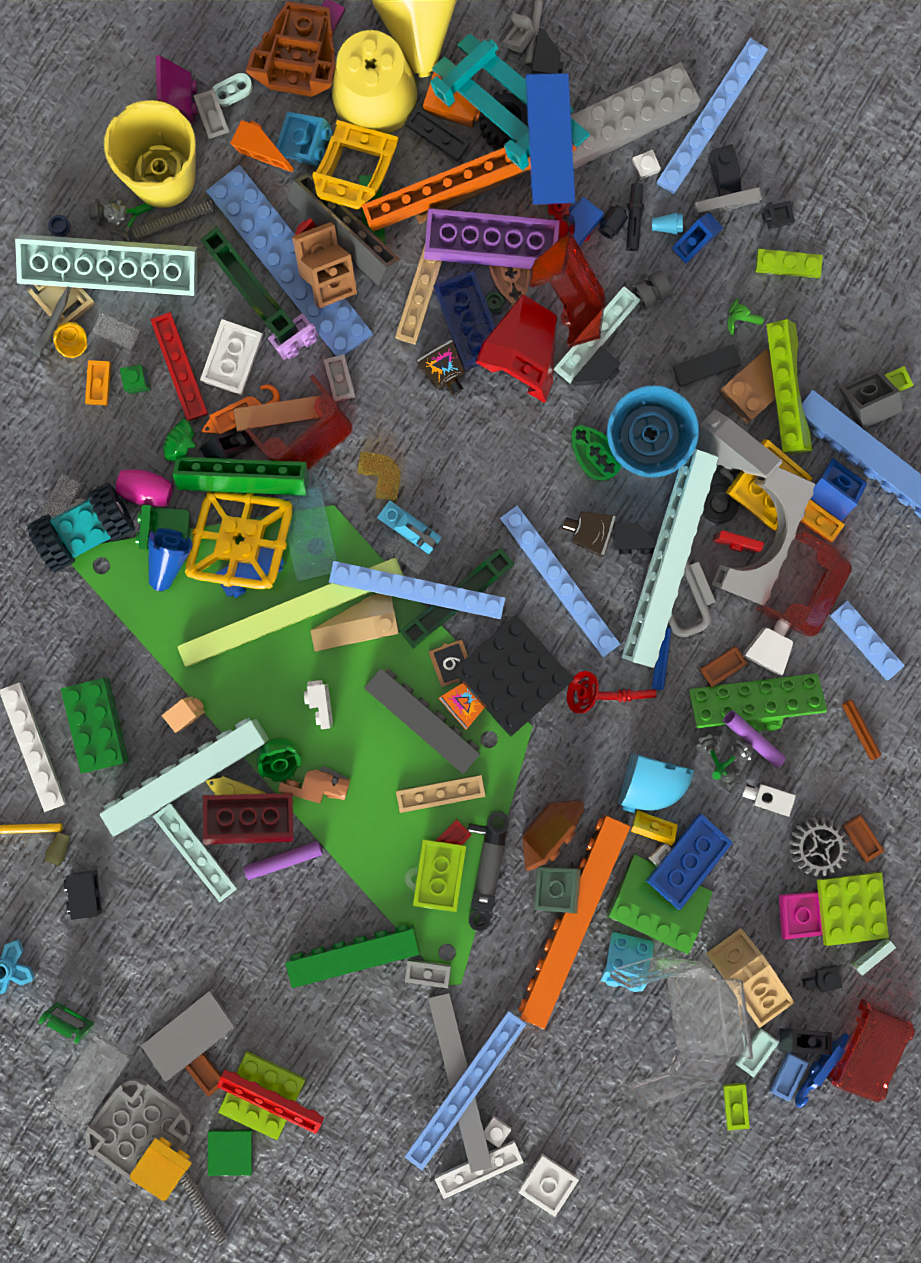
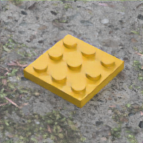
(754, 497)

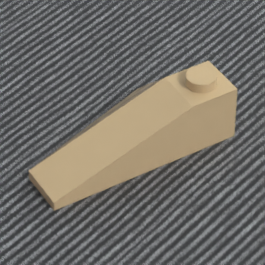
(362, 622)

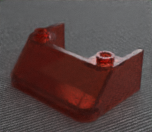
(575, 286)
(315, 441)
(811, 618)

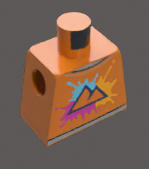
(462, 705)

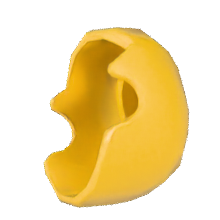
(70, 339)

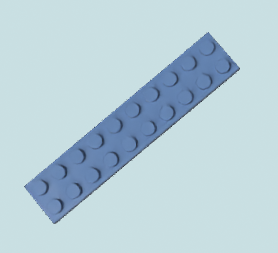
(273, 245)

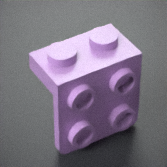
(305, 337)

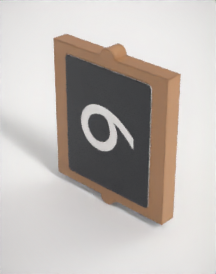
(446, 659)

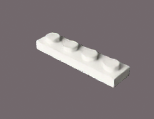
(461, 1178)

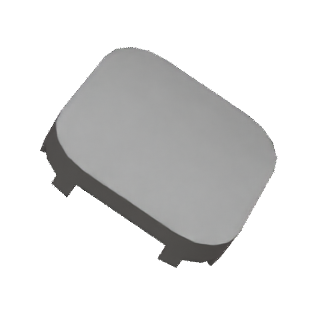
(131, 1122)

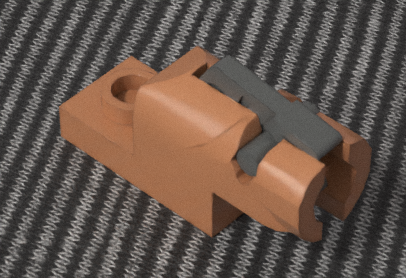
(317, 784)

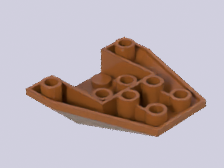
(550, 831)

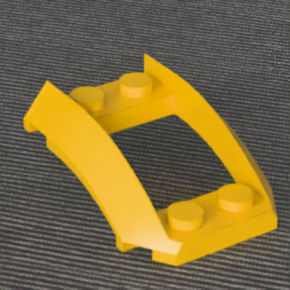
(358, 139)

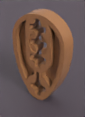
(505, 285)

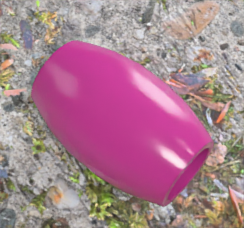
(144, 488)

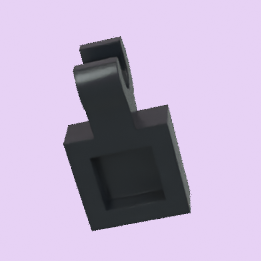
(826, 979)

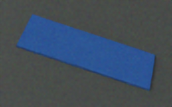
(550, 138)

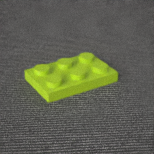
(439, 875)

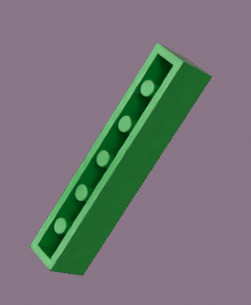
(241, 476)
(352, 956)

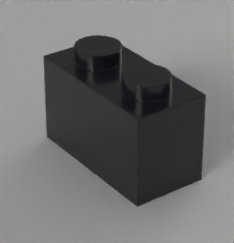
(83, 894)

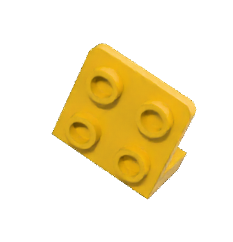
(160, 1168)

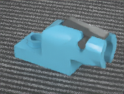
(409, 527)

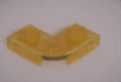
(386, 471)

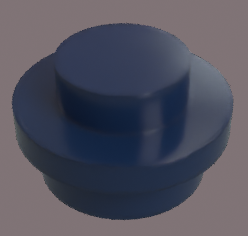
(59, 225)

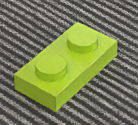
(736, 1106)

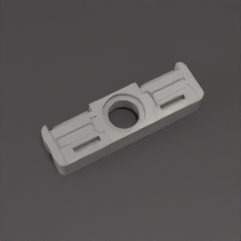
(727, 202)

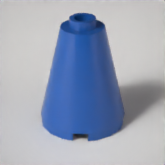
(166, 557)

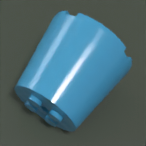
(665, 414)

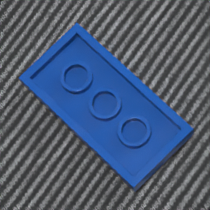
(689, 861)

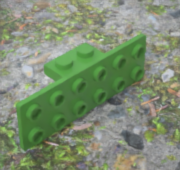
(759, 702)

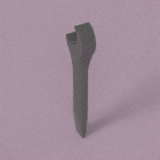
(46, 338)

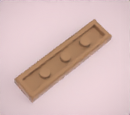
(275, 413)

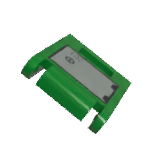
(66, 1022)

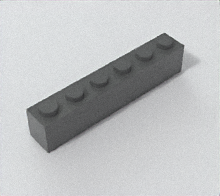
(365, 248)
(422, 720)

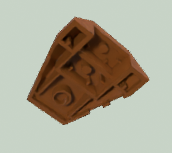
(296, 51)

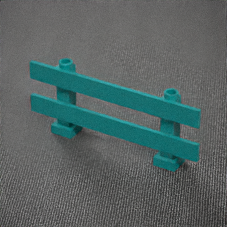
(459, 79)

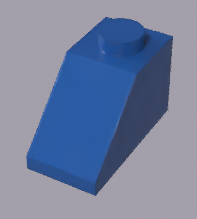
(697, 237)

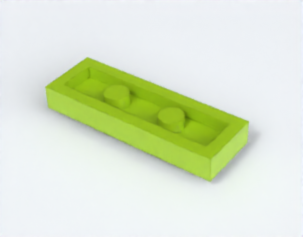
(788, 263)

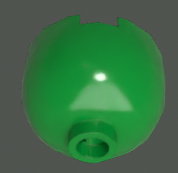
(278, 759)

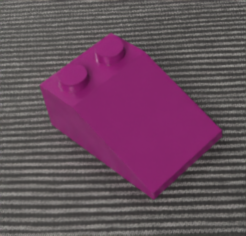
(176, 87)

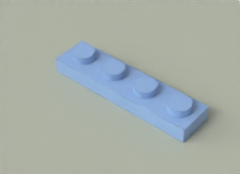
(866, 640)

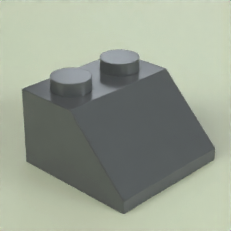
(871, 399)

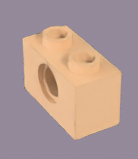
(184, 713)

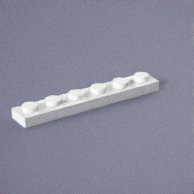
(32, 747)

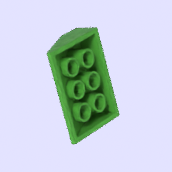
(649, 912)

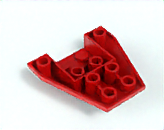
(523, 346)

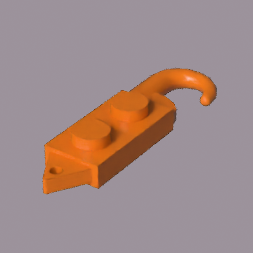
(224, 421)

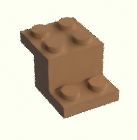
(324, 265)

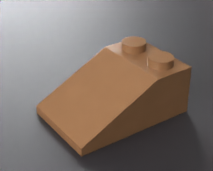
(751, 388)

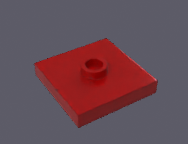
(738, 542)

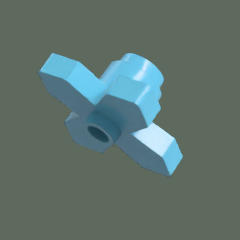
(11, 969)

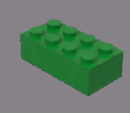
(94, 725)

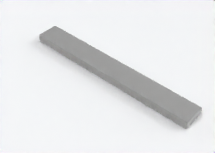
(455, 1066)

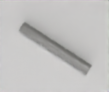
(537, 11)

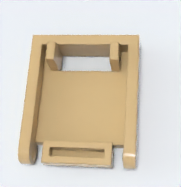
(50, 295)

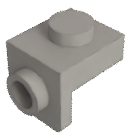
(520, 34)

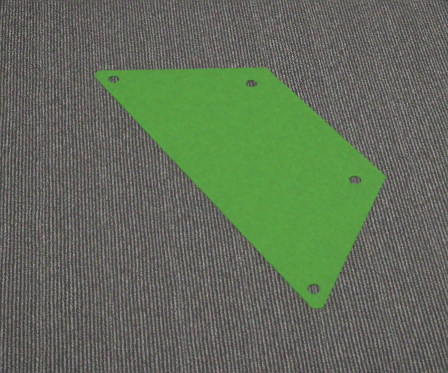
(367, 740)

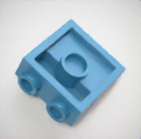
(304, 138)

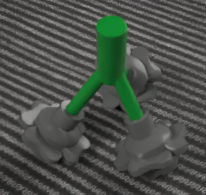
(115, 214)
(725, 772)

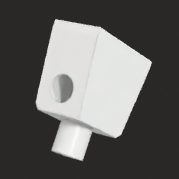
(770, 648)
(780, 802)

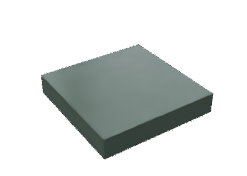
(557, 889)

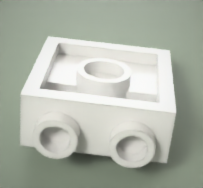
(318, 696)

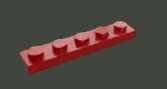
(179, 366)
(270, 1101)

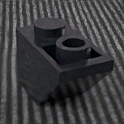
(632, 537)

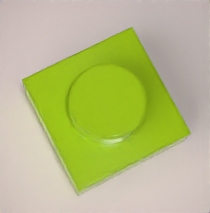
(900, 378)

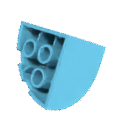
(653, 784)

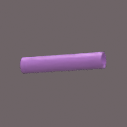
(754, 738)
(283, 860)

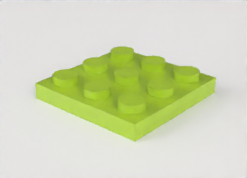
(852, 908)
(271, 1078)

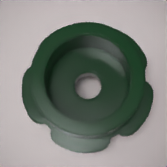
(494, 296)

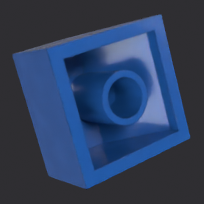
(838, 489)

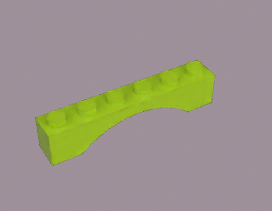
(792, 420)

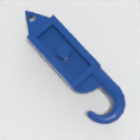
(821, 1069)

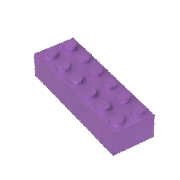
(487, 238)

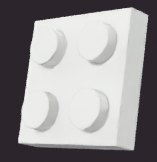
(548, 1185)

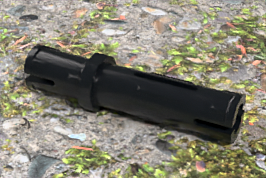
(635, 209)

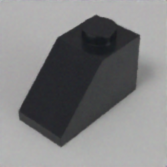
(546, 56)
(725, 170)
(598, 369)
(227, 444)
(805, 1041)

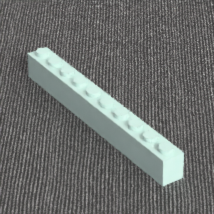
(669, 559)

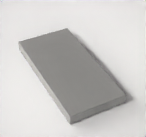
(188, 1036)

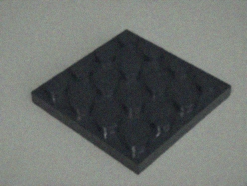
(513, 675)

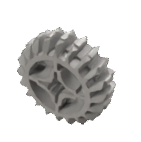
(810, 850)

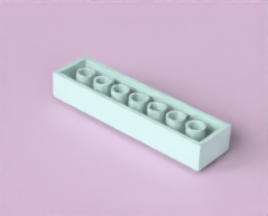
(106, 264)
(180, 779)

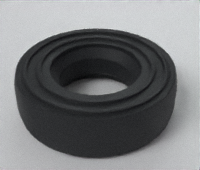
(720, 517)

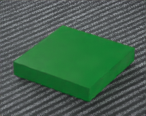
(230, 1152)

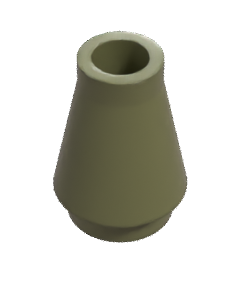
(57, 850)

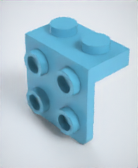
(625, 951)

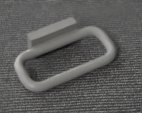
(703, 598)

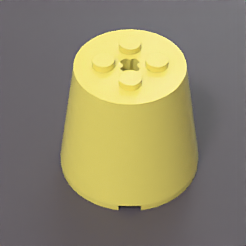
(377, 96)
(153, 152)

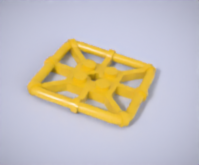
(247, 550)

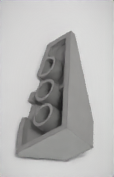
(735, 446)

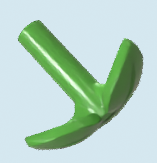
(741, 312)

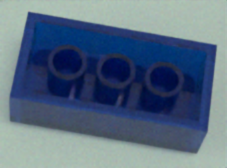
(465, 315)

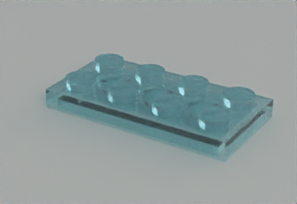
(310, 535)

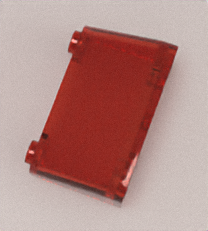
(872, 1053)

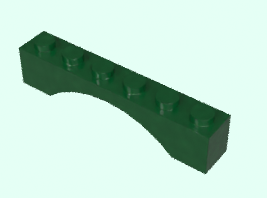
(249, 286)
(477, 580)

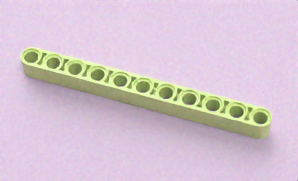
(275, 618)

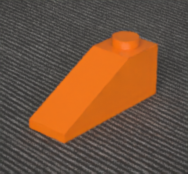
(253, 142)

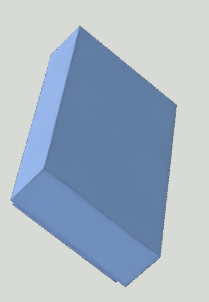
(788, 1076)

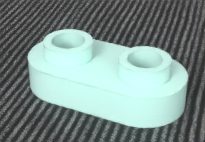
(230, 89)

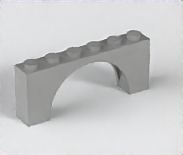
(790, 499)

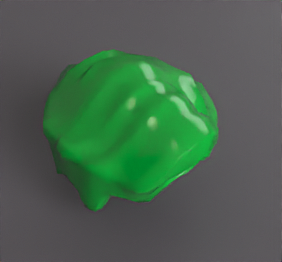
(178, 441)

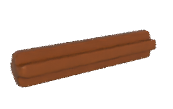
(861, 730)

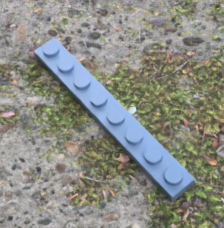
(712, 116)
(559, 581)
(417, 590)
(465, 1090)

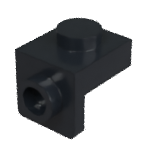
(778, 214)

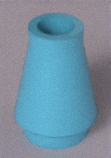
(669, 223)

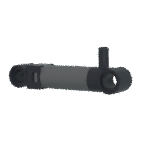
(488, 868)

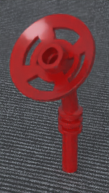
(591, 695)

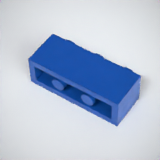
(248, 571)

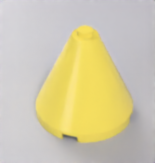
(418, 29)

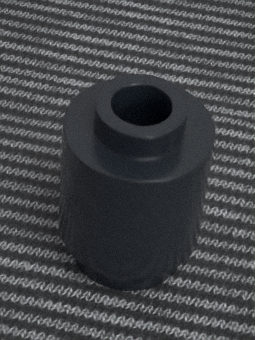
(612, 221)

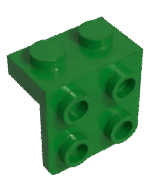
(155, 518)

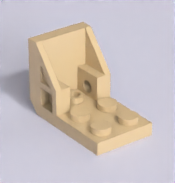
(763, 990)

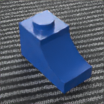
(584, 219)

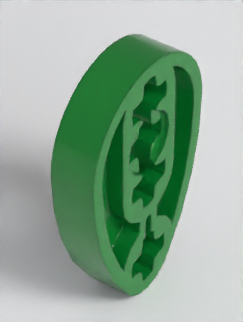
(588, 463)

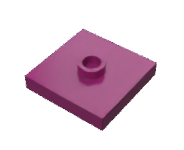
(800, 915)

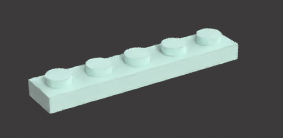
(613, 316)
(195, 852)

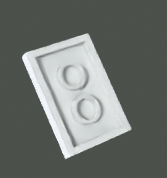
(231, 357)

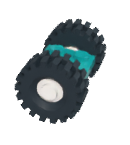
(80, 528)

